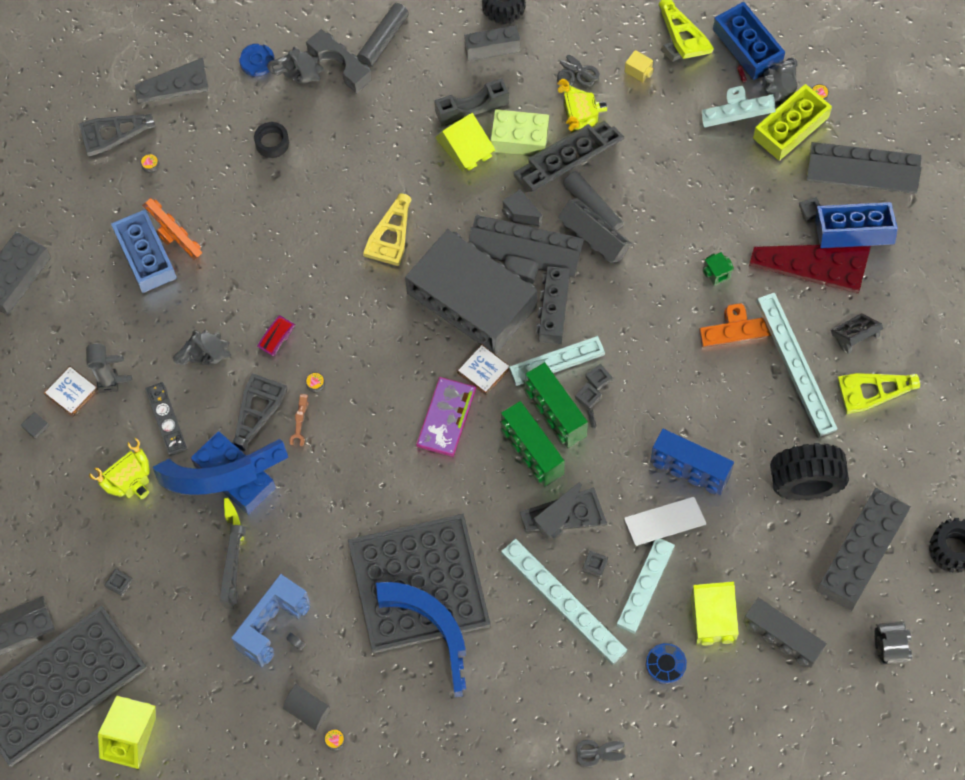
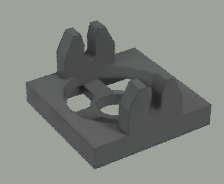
(842, 331)

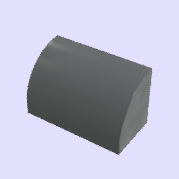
(306, 707)

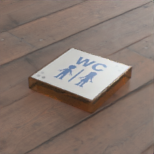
(483, 369)
(71, 391)

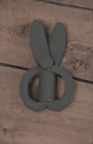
(576, 67)
(604, 752)

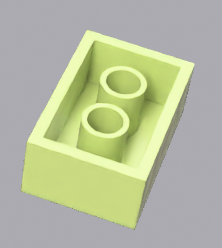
(519, 132)

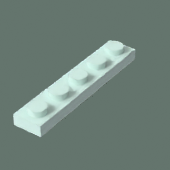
(560, 359)
(645, 585)

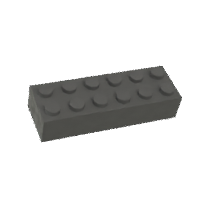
(863, 549)

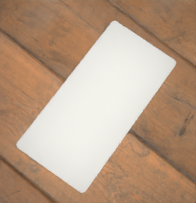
(665, 521)

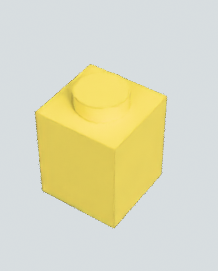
(639, 66)

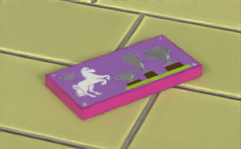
(446, 417)

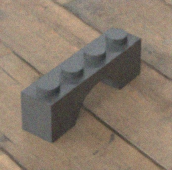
(326, 48)
(489, 97)

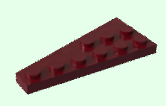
(831, 267)

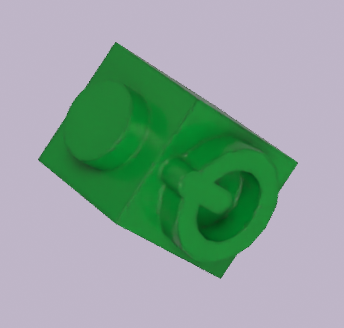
(718, 268)

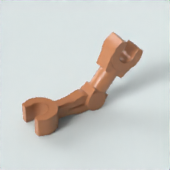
(299, 418)

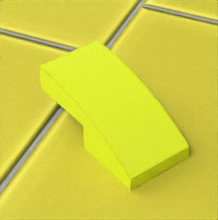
(231, 514)

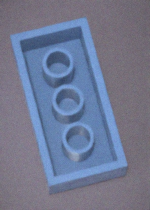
(144, 251)

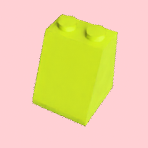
(466, 143)
(714, 613)
(126, 732)

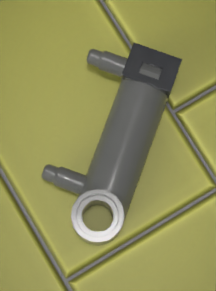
(100, 365)

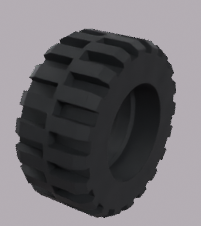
(809, 471)

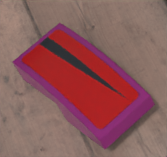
(275, 335)

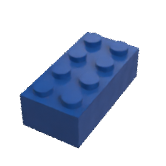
(748, 40)
(856, 225)
(221, 451)
(691, 462)

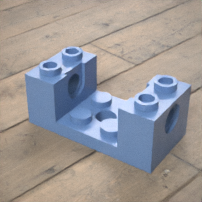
(249, 636)

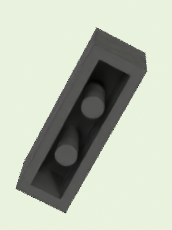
(492, 43)

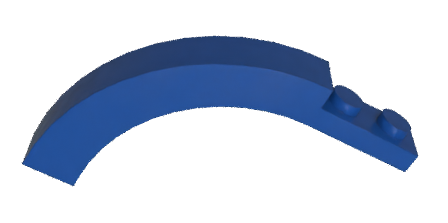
(219, 478)
(419, 601)

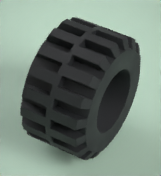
(503, 11)
(940, 550)

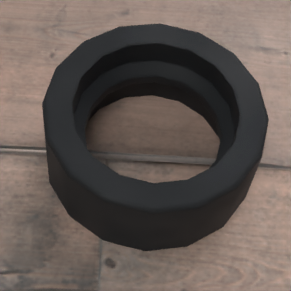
(271, 127)

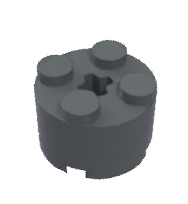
(892, 642)

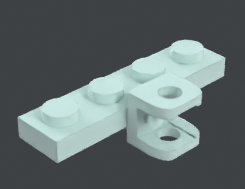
(738, 108)

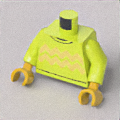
(580, 106)
(127, 475)

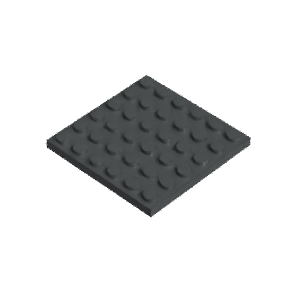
(427, 556)

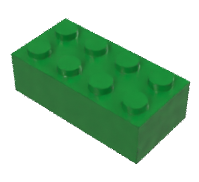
(555, 405)
(532, 444)

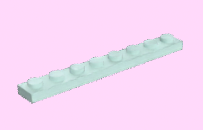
(796, 365)
(564, 601)

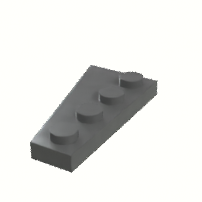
(177, 82)
(584, 513)

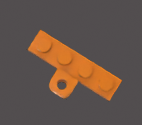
(170, 230)
(736, 328)

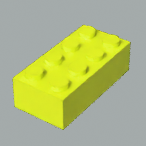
(792, 122)

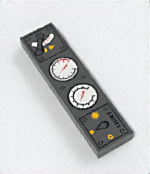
(166, 419)

